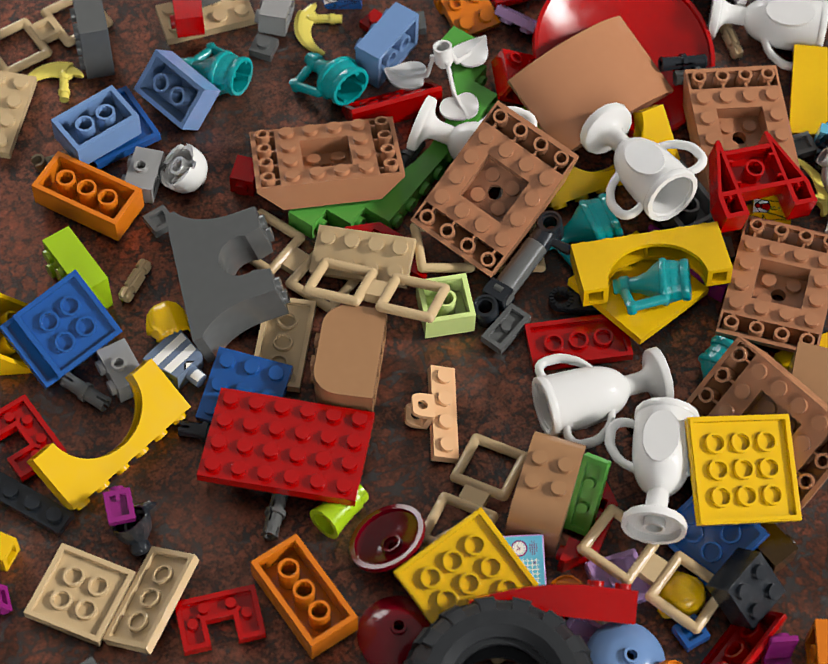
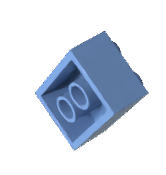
(387, 42)
(176, 90)
(96, 125)

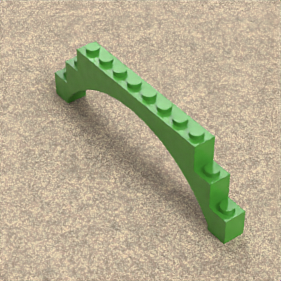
(418, 175)

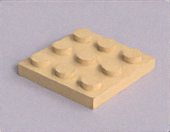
(80, 594)

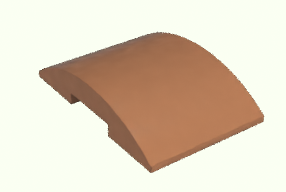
(586, 73)

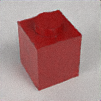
(242, 176)

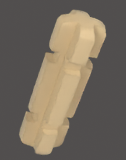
(731, 41)
(134, 280)

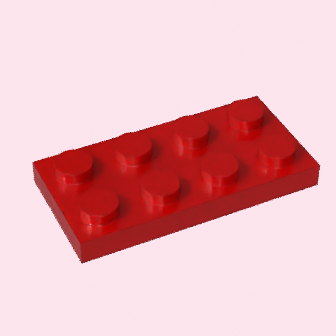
(587, 337)

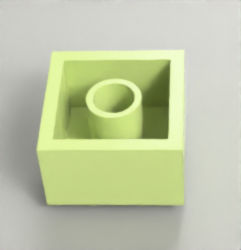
(456, 312)

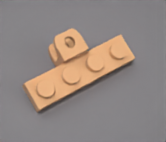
(438, 412)

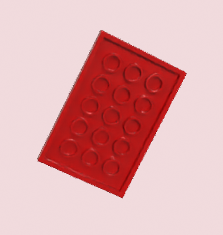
(286, 446)

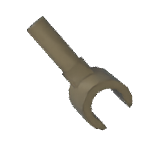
(41, 162)

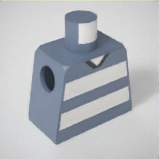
(179, 360)

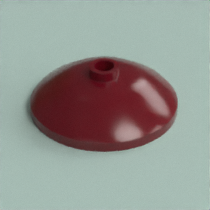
(387, 538)
(376, 631)

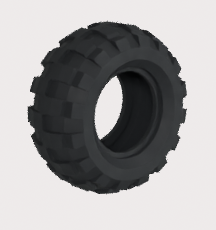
(500, 631)

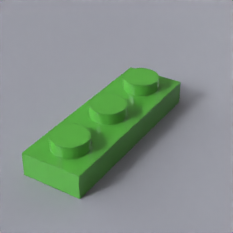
(587, 493)

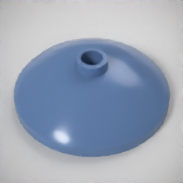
(614, 640)

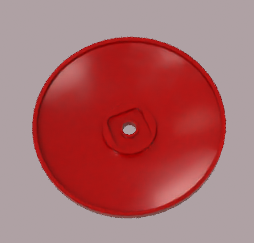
(660, 27)

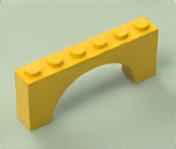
(649, 124)
(600, 260)
(156, 408)

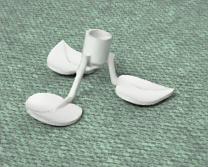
(469, 53)

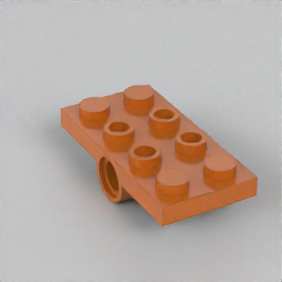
(469, 15)

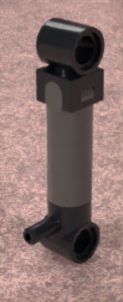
(501, 291)

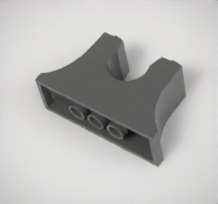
(206, 262)

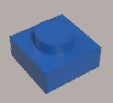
(688, 639)

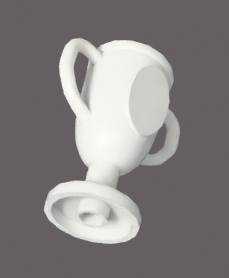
(775, 23)
(430, 127)
(644, 167)
(593, 394)
(659, 467)

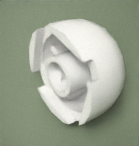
(185, 169)

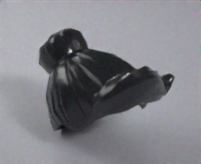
(137, 532)

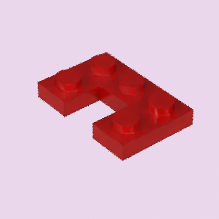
(23, 417)
(236, 604)

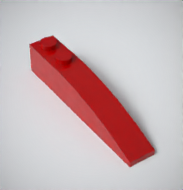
(578, 600)

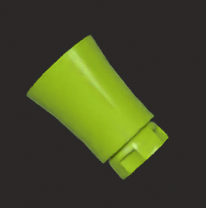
(333, 517)

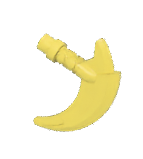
(303, 24)
(61, 70)
(822, 195)

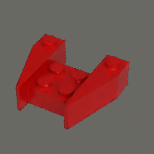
(187, 18)
(752, 175)

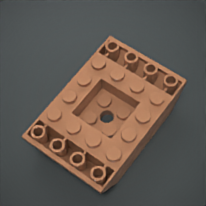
(735, 104)
(502, 154)
(327, 162)
(781, 262)
(756, 384)

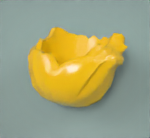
(166, 319)
(684, 593)

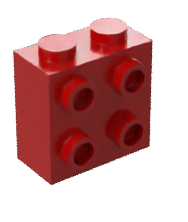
(504, 67)

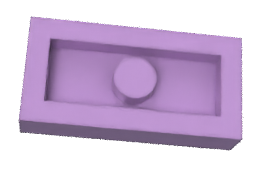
(511, 16)

